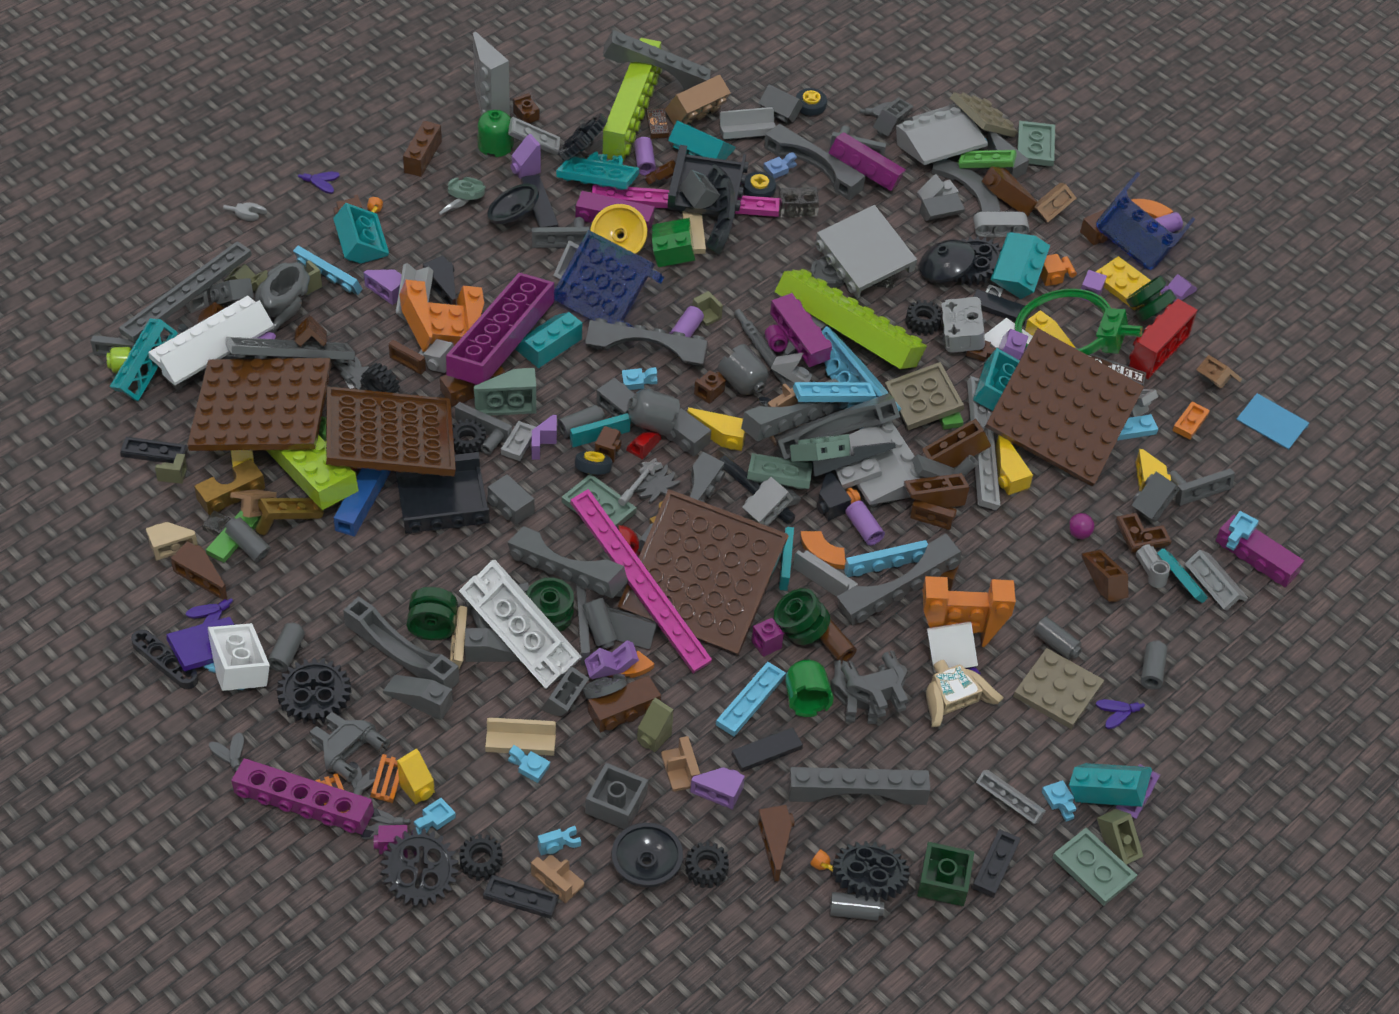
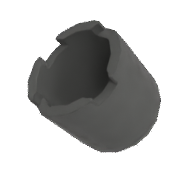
(744, 370)
(653, 411)

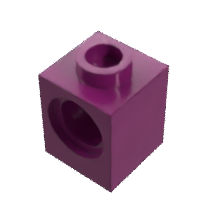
(767, 637)

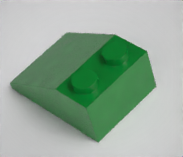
(673, 242)

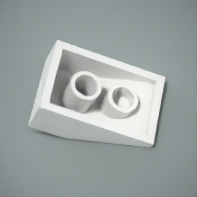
(238, 657)

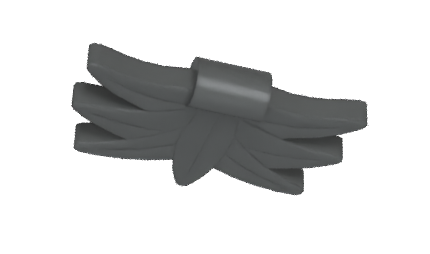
(352, 371)
(657, 484)

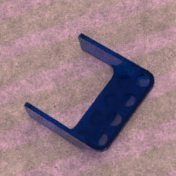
(1137, 231)

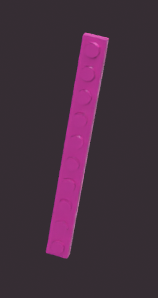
(659, 198)
(641, 581)

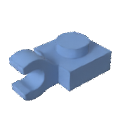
(779, 167)

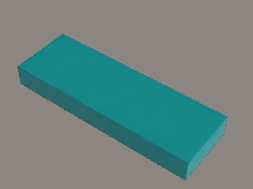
(590, 432)
(786, 560)
(1183, 576)

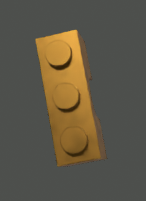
(217, 496)

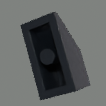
(832, 498)

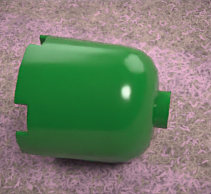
(493, 133)
(808, 688)

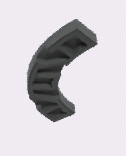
(972, 182)

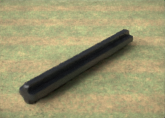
(741, 476)

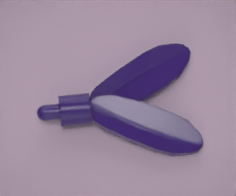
(321, 180)
(212, 611)
(1121, 709)

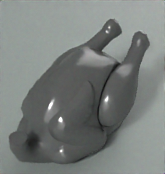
(283, 291)

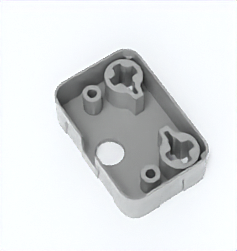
(959, 331)

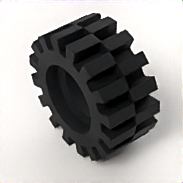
(921, 325)
(380, 379)
(468, 429)
(481, 845)
(707, 876)

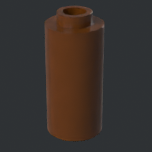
(838, 643)

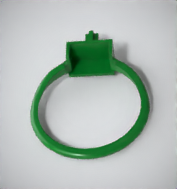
(1111, 329)

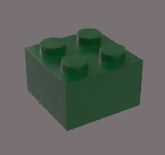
(946, 874)

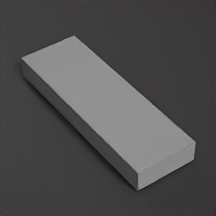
(547, 141)

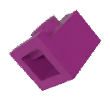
(386, 834)

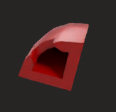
(643, 444)
(631, 538)

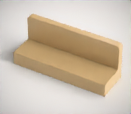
(526, 734)

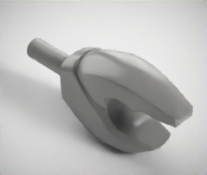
(247, 211)

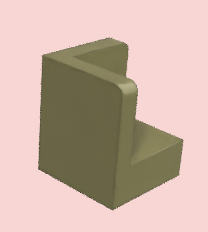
(315, 277)
(709, 306)
(174, 471)

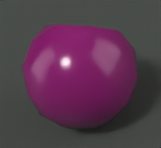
(1081, 526)

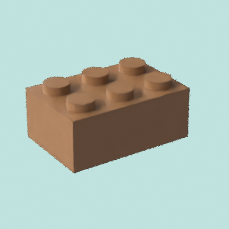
(698, 101)

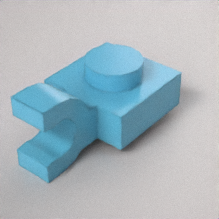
(636, 379)
(1241, 526)
(531, 766)
(1060, 797)
(435, 815)
(553, 841)

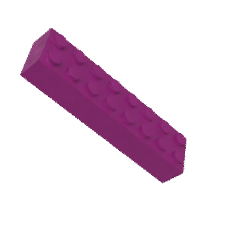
(500, 329)

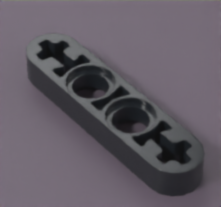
(161, 661)

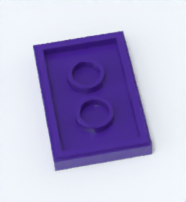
(193, 644)

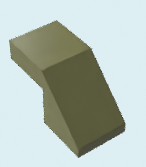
(244, 272)

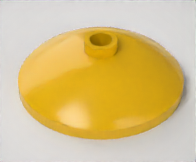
(625, 220)

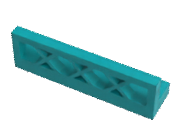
(137, 357)

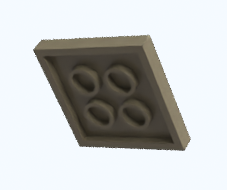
(984, 114)
(925, 396)
(1058, 688)

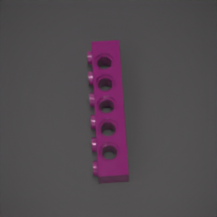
(295, 787)

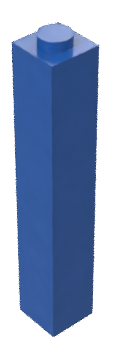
(356, 506)

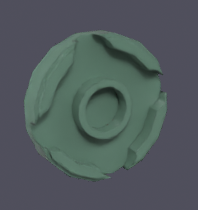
(468, 188)

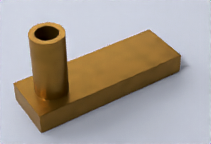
(286, 509)

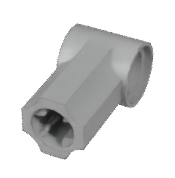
(1157, 569)

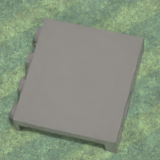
(864, 250)

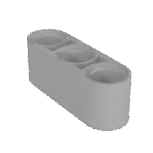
(1000, 223)

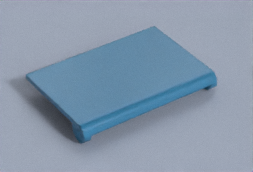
(1272, 421)

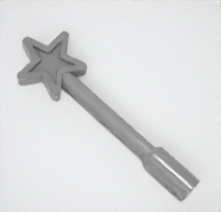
(647, 467)

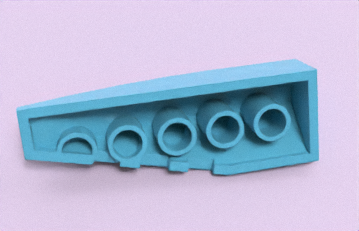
(847, 367)

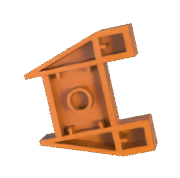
(438, 320)
(983, 609)

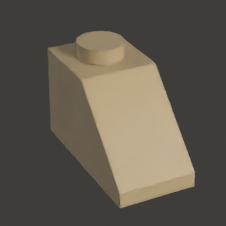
(168, 539)

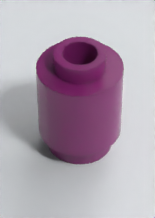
(776, 338)

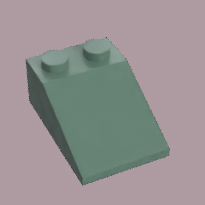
(507, 393)

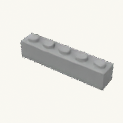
(1011, 796)

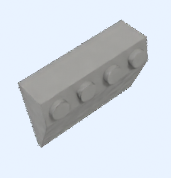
(490, 76)
(939, 136)
(894, 464)

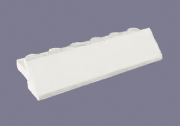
(207, 340)
(520, 624)

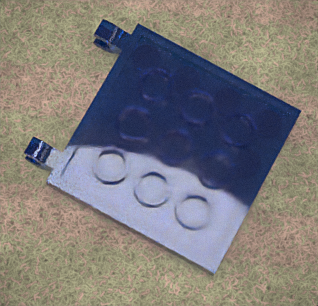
(603, 279)

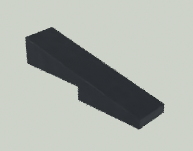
(859, 453)

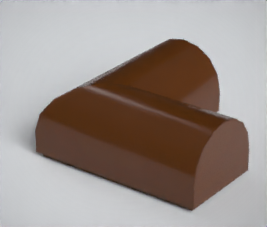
(1137, 536)

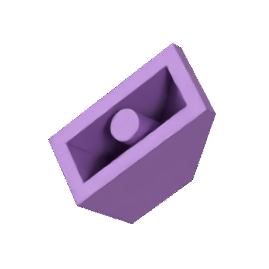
(527, 158)
(384, 283)
(1013, 343)
(719, 786)

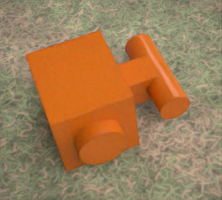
(1055, 269)

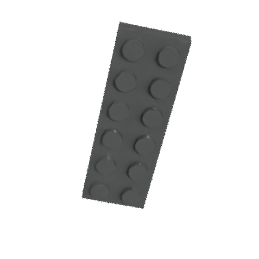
(288, 348)

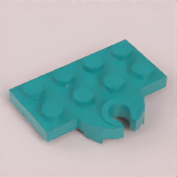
(599, 171)

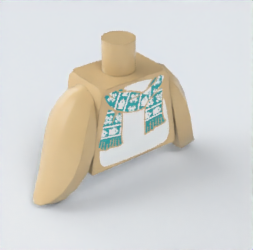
(956, 689)

